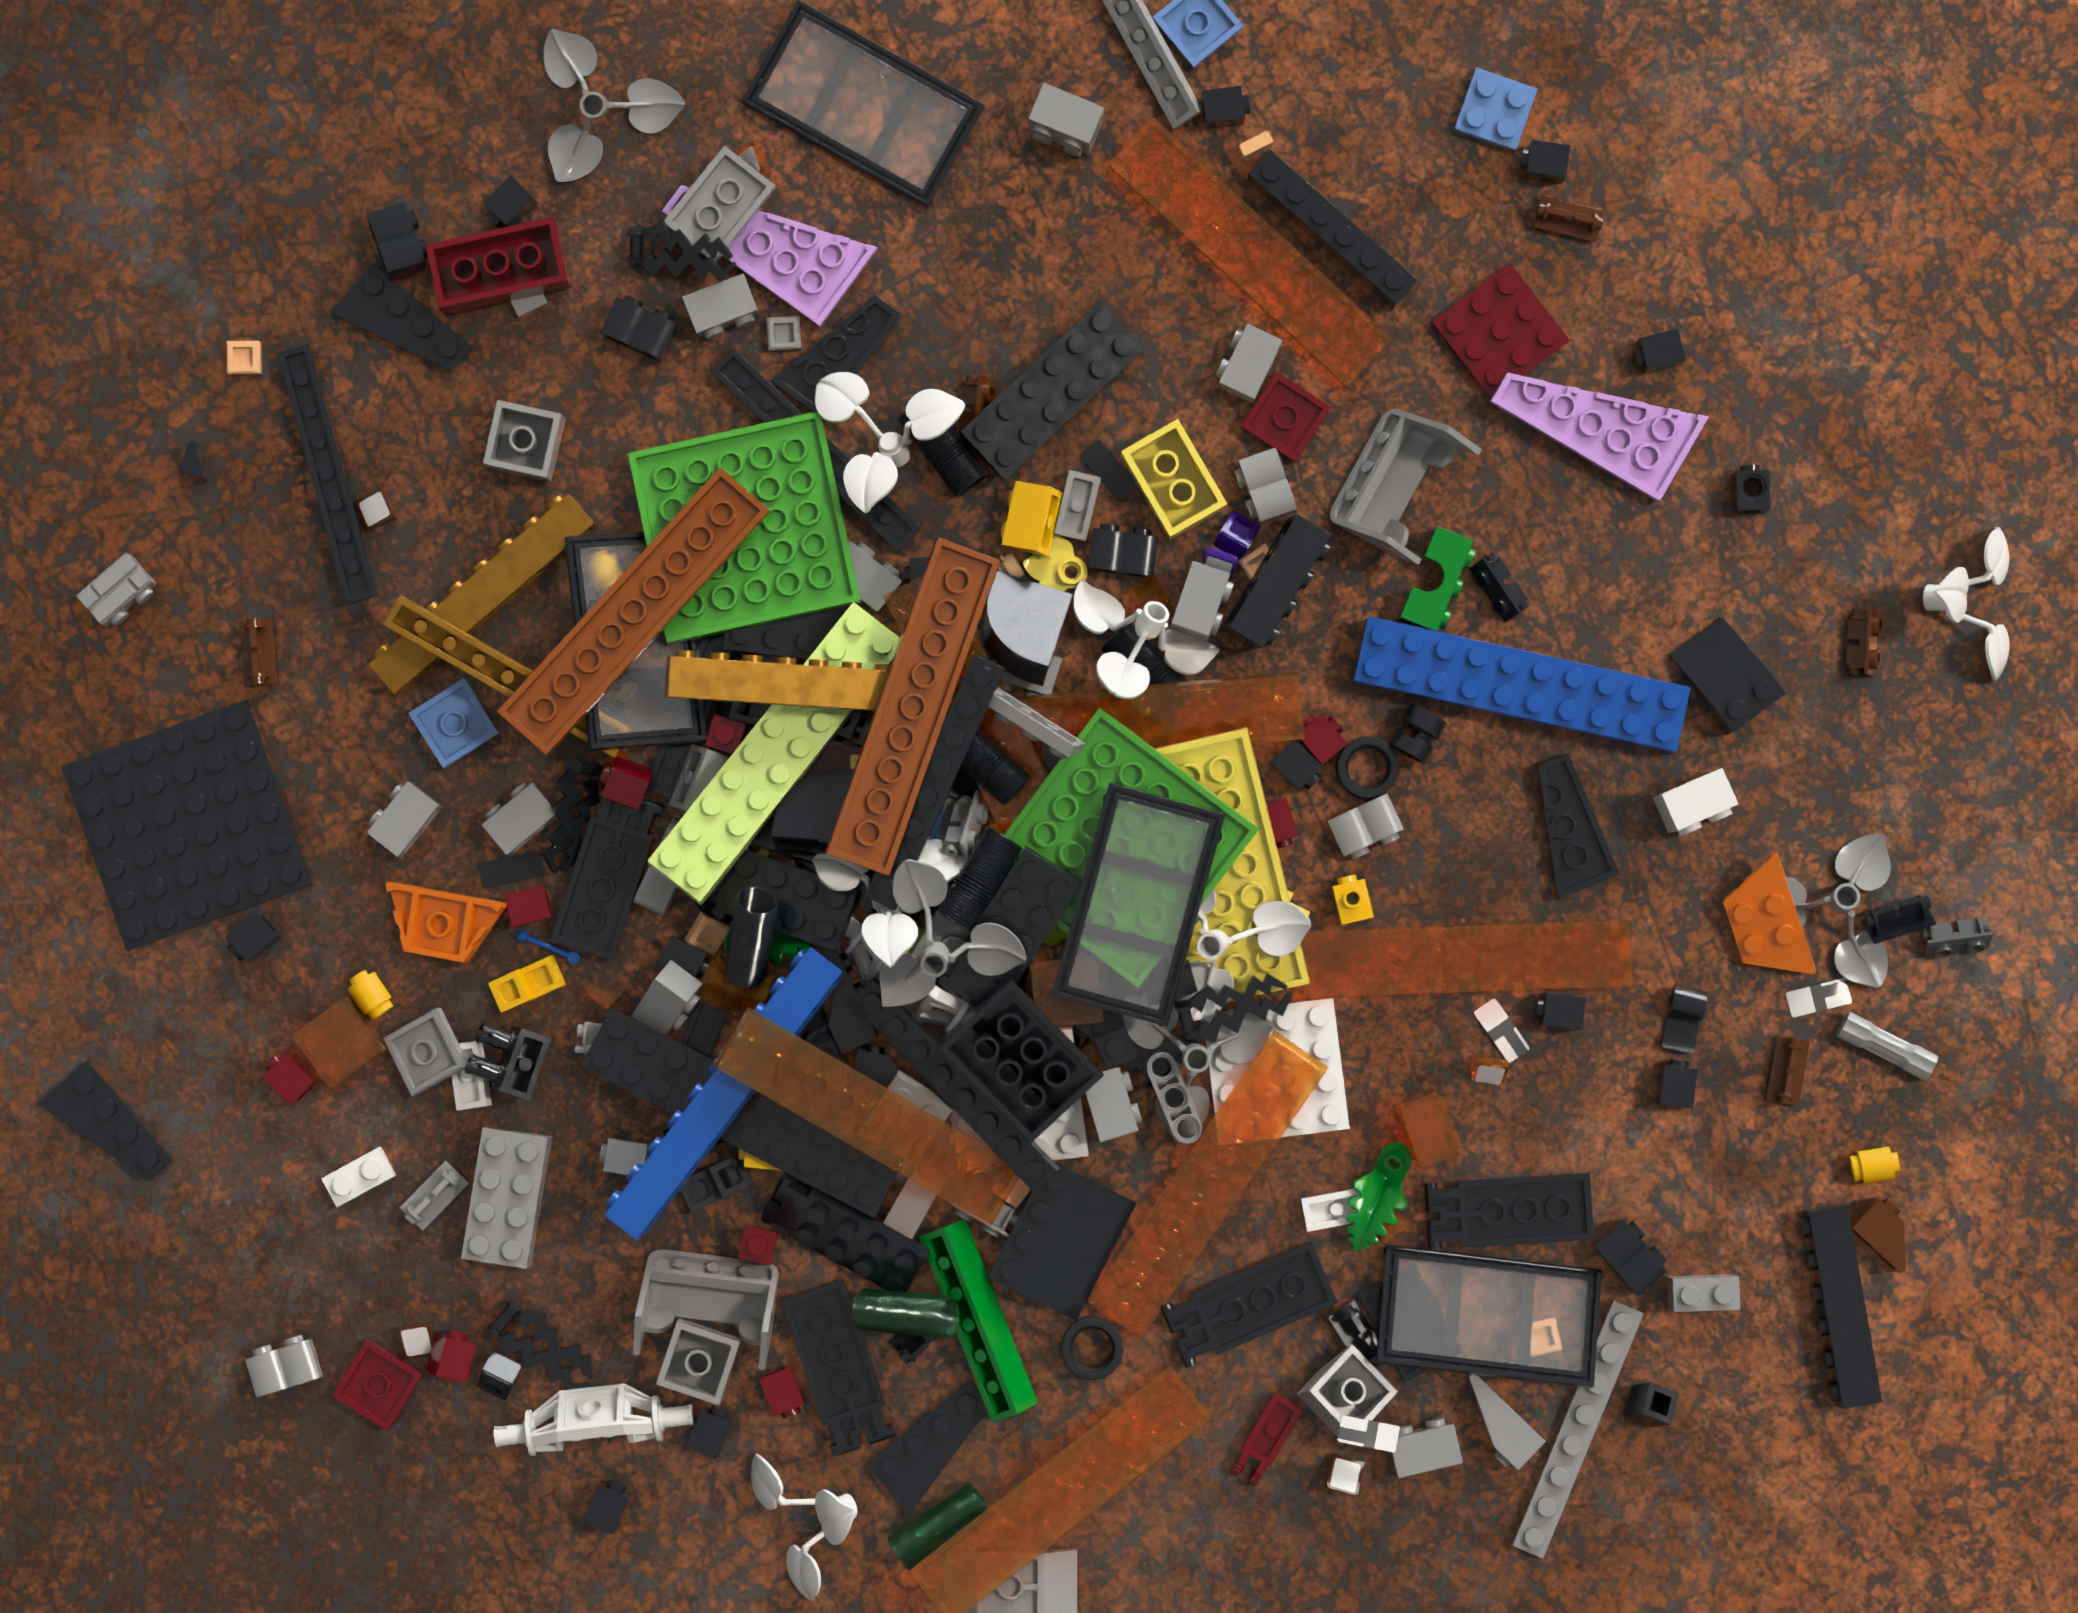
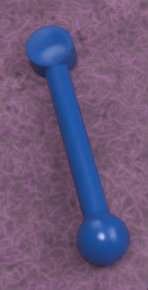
(572, 957)

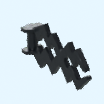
(691, 252)
(568, 825)
(1245, 1004)
(551, 1356)

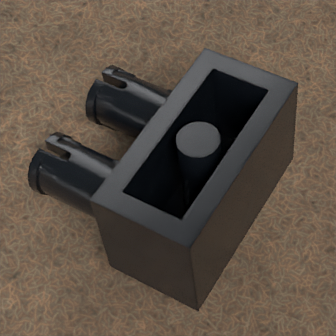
(519, 1064)

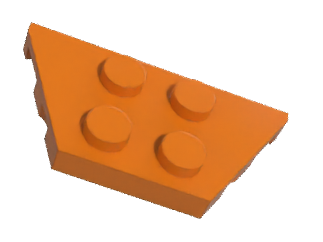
(442, 921)
(1768, 921)

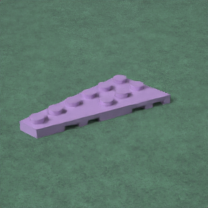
(796, 261)
(1617, 434)

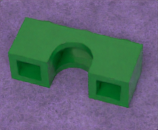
(1449, 554)

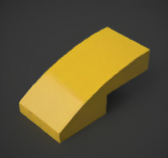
(527, 983)

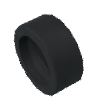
(1367, 743)
(1095, 1372)

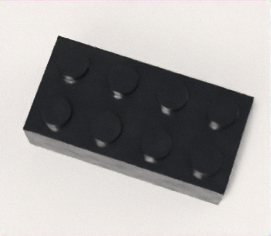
(1276, 582)

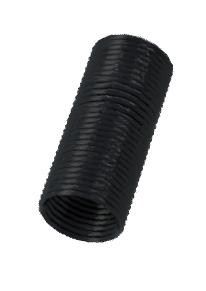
(957, 463)
(1148, 656)
(1006, 775)
(979, 878)
(751, 937)

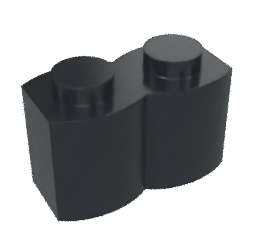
(396, 240)
(639, 328)
(1123, 552)
(1630, 1257)

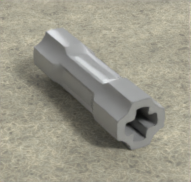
(1907, 1056)

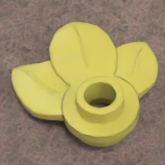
(1051, 569)

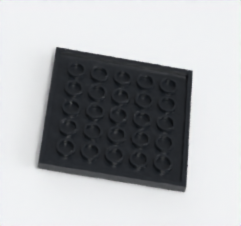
(187, 825)

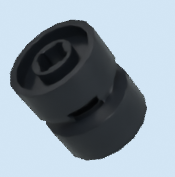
(1423, 723)

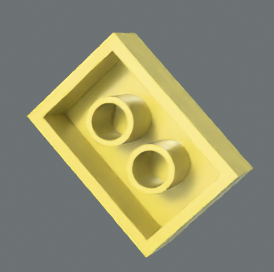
(1173, 479)

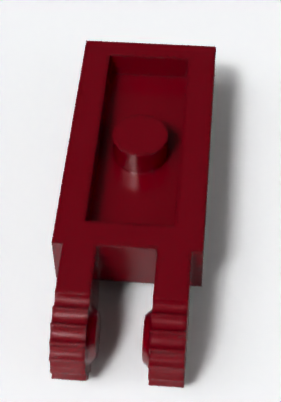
(1268, 1435)

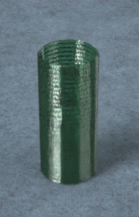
(905, 1313)
(942, 1521)

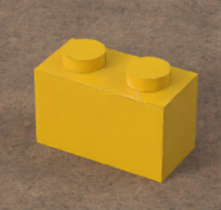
(1031, 518)

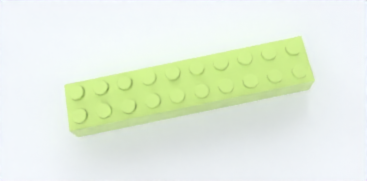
(765, 768)

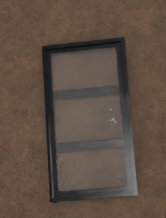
(863, 103)
(635, 707)
(1138, 904)
(1489, 1316)

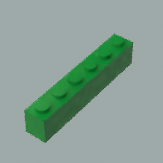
(981, 1321)

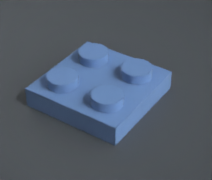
(1197, 27)
(1495, 109)
(454, 723)

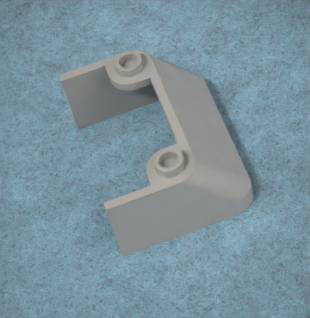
(1388, 476)
(707, 1290)

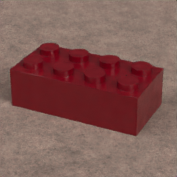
(498, 266)

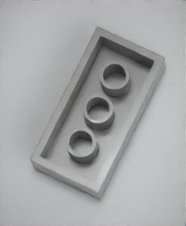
(506, 1197)

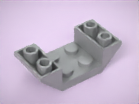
(1040, 1587)

